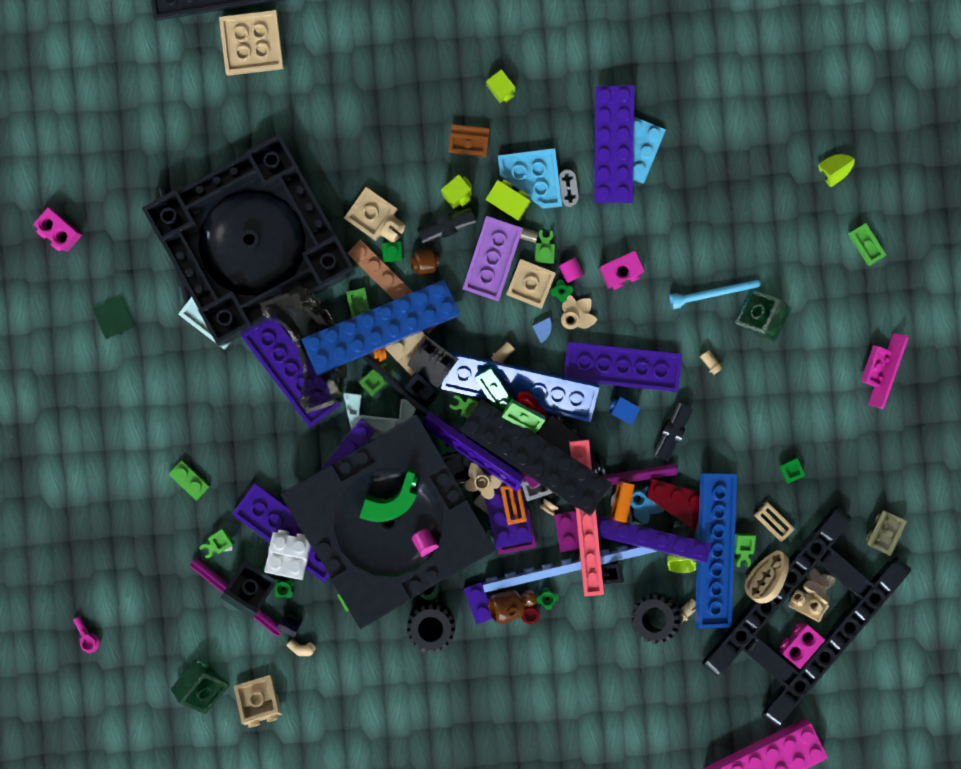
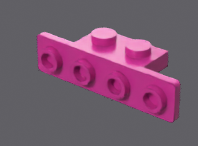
(882, 369)

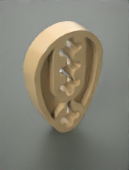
(777, 572)

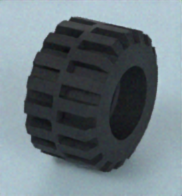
(646, 629)
(431, 643)

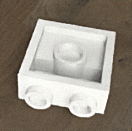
(288, 555)

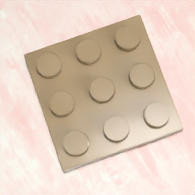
(251, 43)

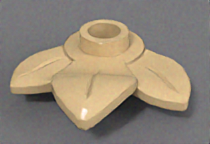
(579, 311)

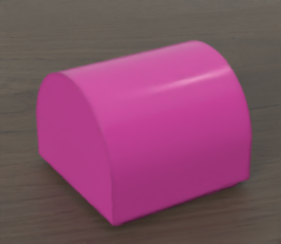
(571, 270)
(424, 542)

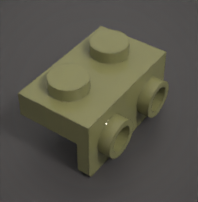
(886, 533)

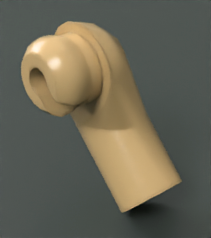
(301, 650)

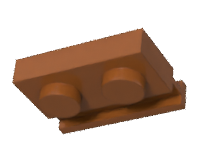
(468, 140)

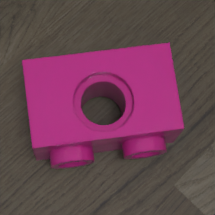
(632, 265)

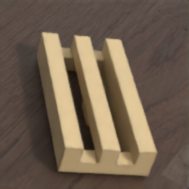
(777, 514)

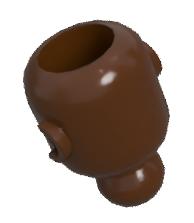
(510, 604)

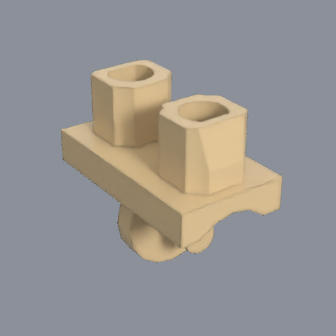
(808, 605)

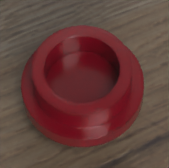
(531, 615)

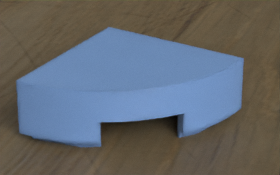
(543, 329)

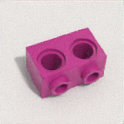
(59, 227)
(805, 648)

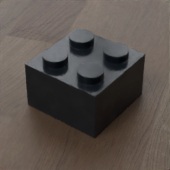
(248, 589)

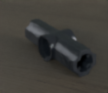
(446, 225)
(673, 431)

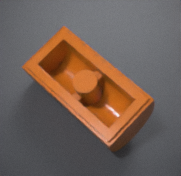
(622, 501)

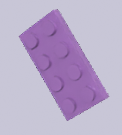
(492, 258)

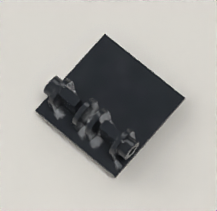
(432, 362)

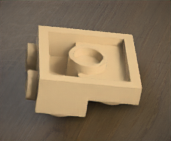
(405, 350)
(257, 701)

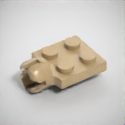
(375, 216)

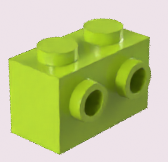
(457, 192)
(509, 200)

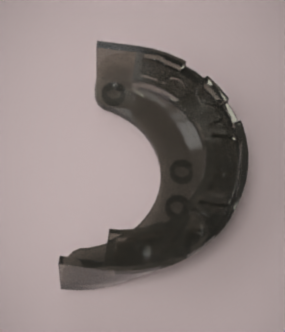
(302, 317)

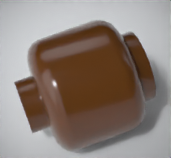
(424, 261)

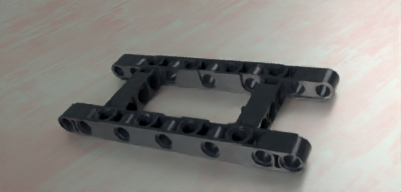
(838, 638)

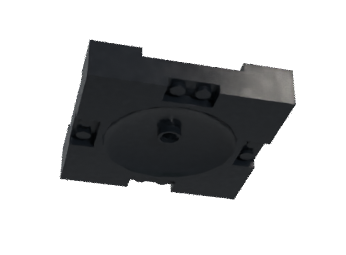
(208, 230)
(377, 562)

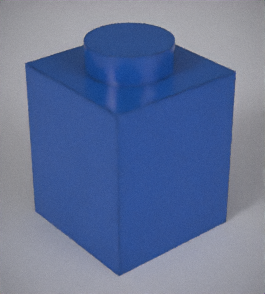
(624, 410)

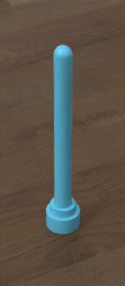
(678, 300)

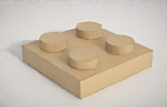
(530, 284)

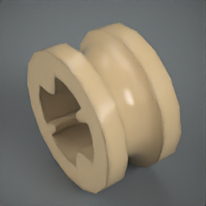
(548, 507)

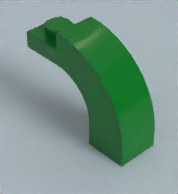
(389, 509)

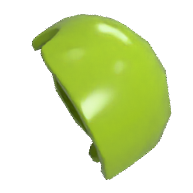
(680, 565)

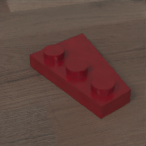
(676, 500)

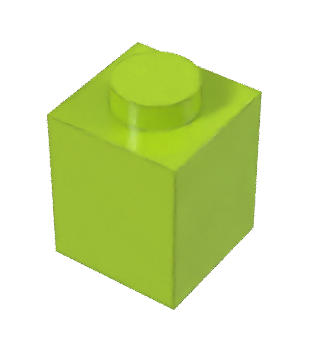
(501, 87)

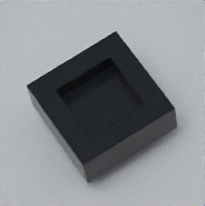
(290, 624)

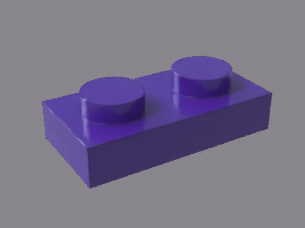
(478, 602)

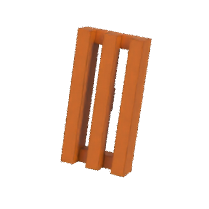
(509, 521)

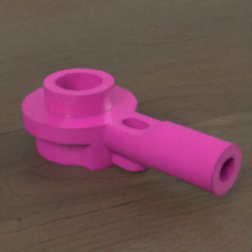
(88, 642)

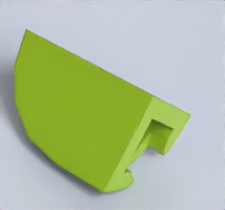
(836, 168)

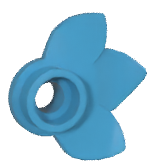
(644, 507)

